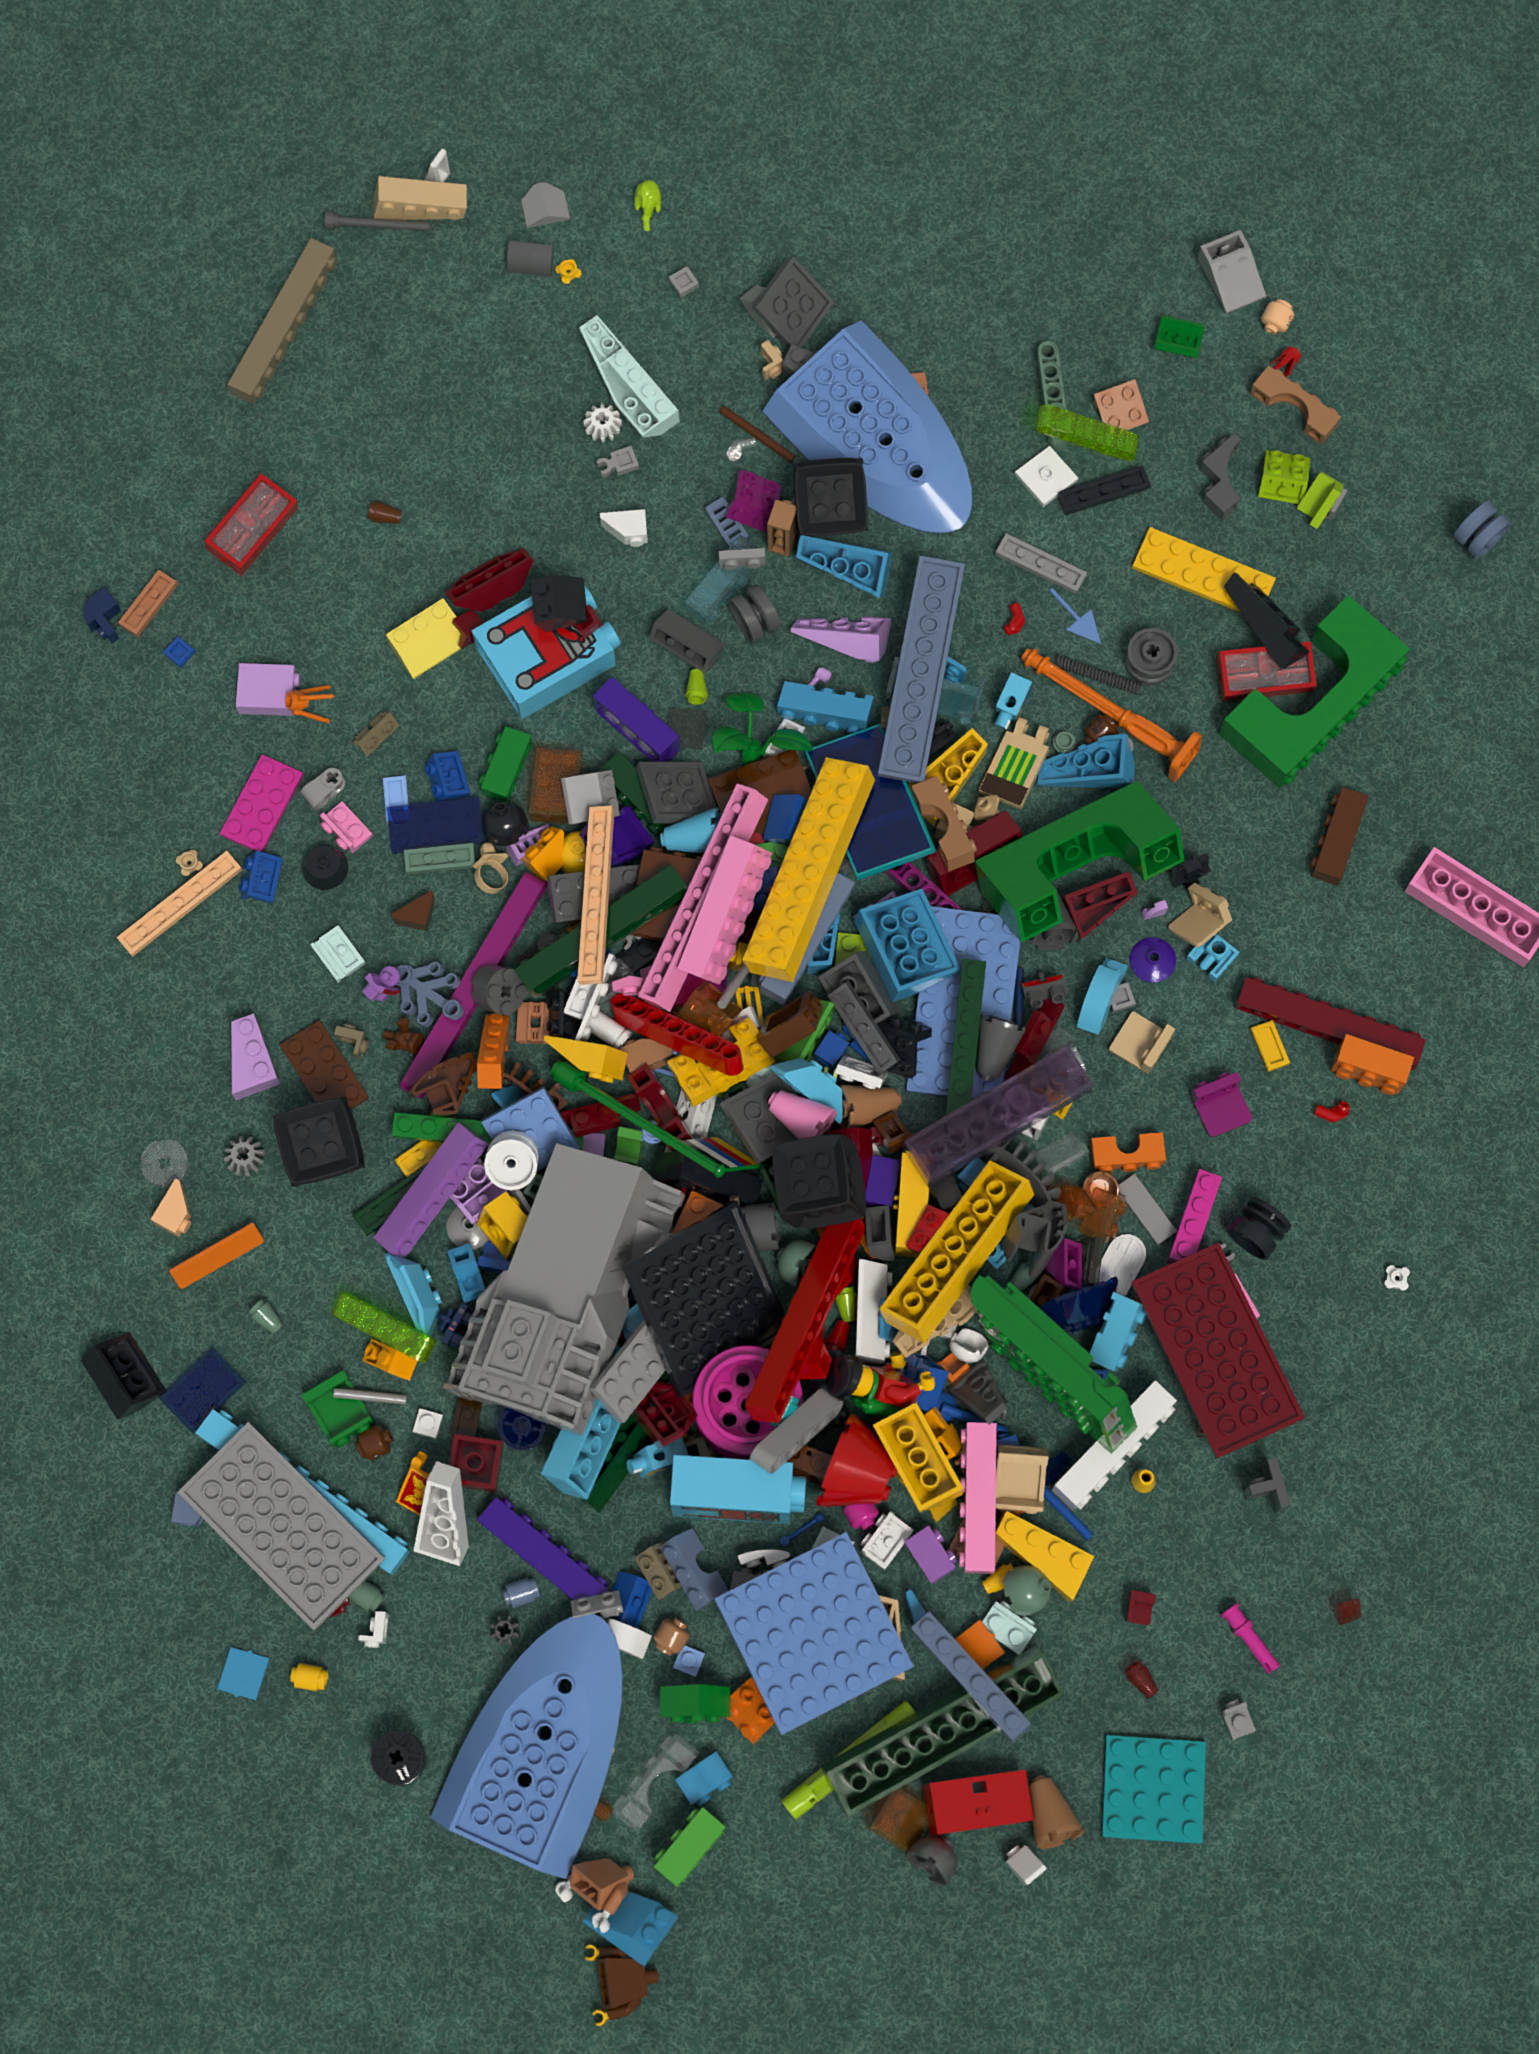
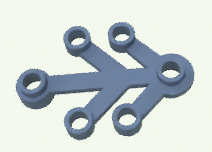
(425, 991)

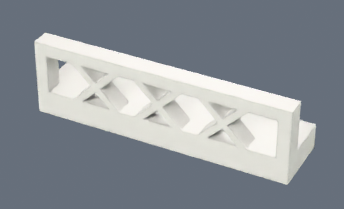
(698, 1116)

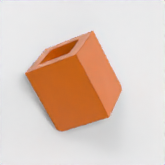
(955, 1367)

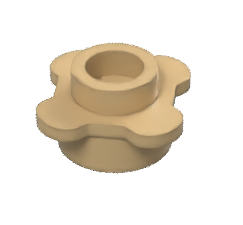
(189, 856)

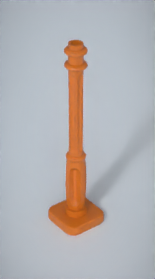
(1142, 729)

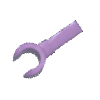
(822, 674)

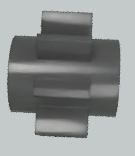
(507, 1637)

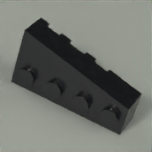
(691, 1175)

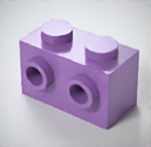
(931, 1555)

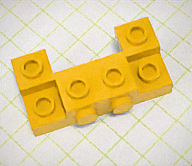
(703, 1082)

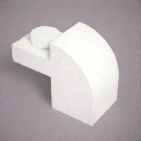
(629, 1639)

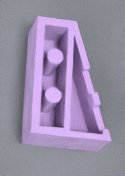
(251, 1059)

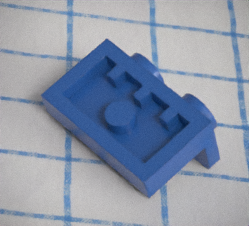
(447, 776)
(260, 876)

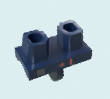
(452, 1336)

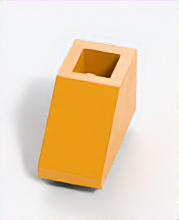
(545, 855)
(389, 1359)

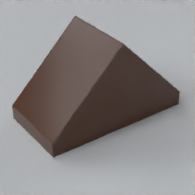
(416, 913)
(891, 1131)

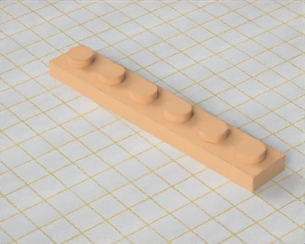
(179, 903)

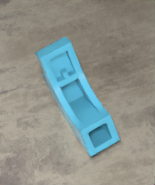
(1100, 995)

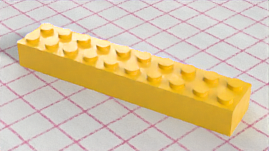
(809, 869)

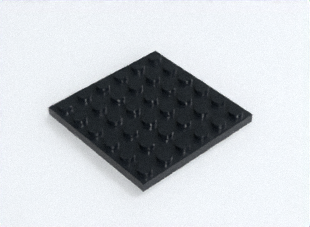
(704, 1294)

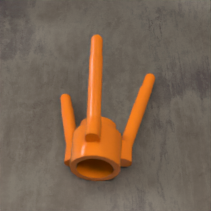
(298, 700)

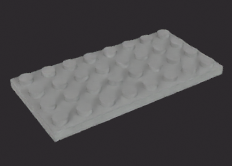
(281, 1526)

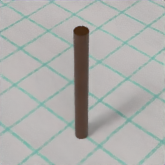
(759, 435)

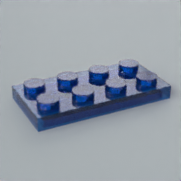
(435, 824)

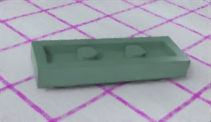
(439, 858)

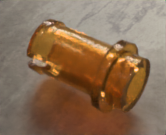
(603, 1811)

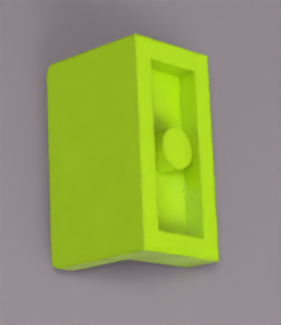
(1320, 498)

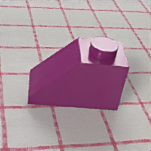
(1067, 1264)

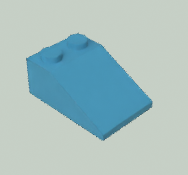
(636, 1926)

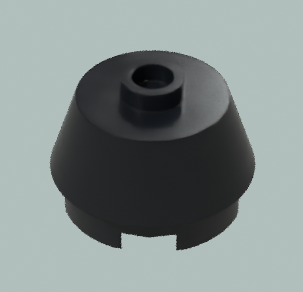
(325, 867)

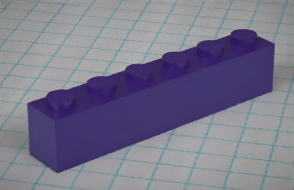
(539, 1552)

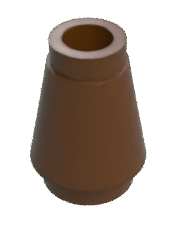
(383, 513)

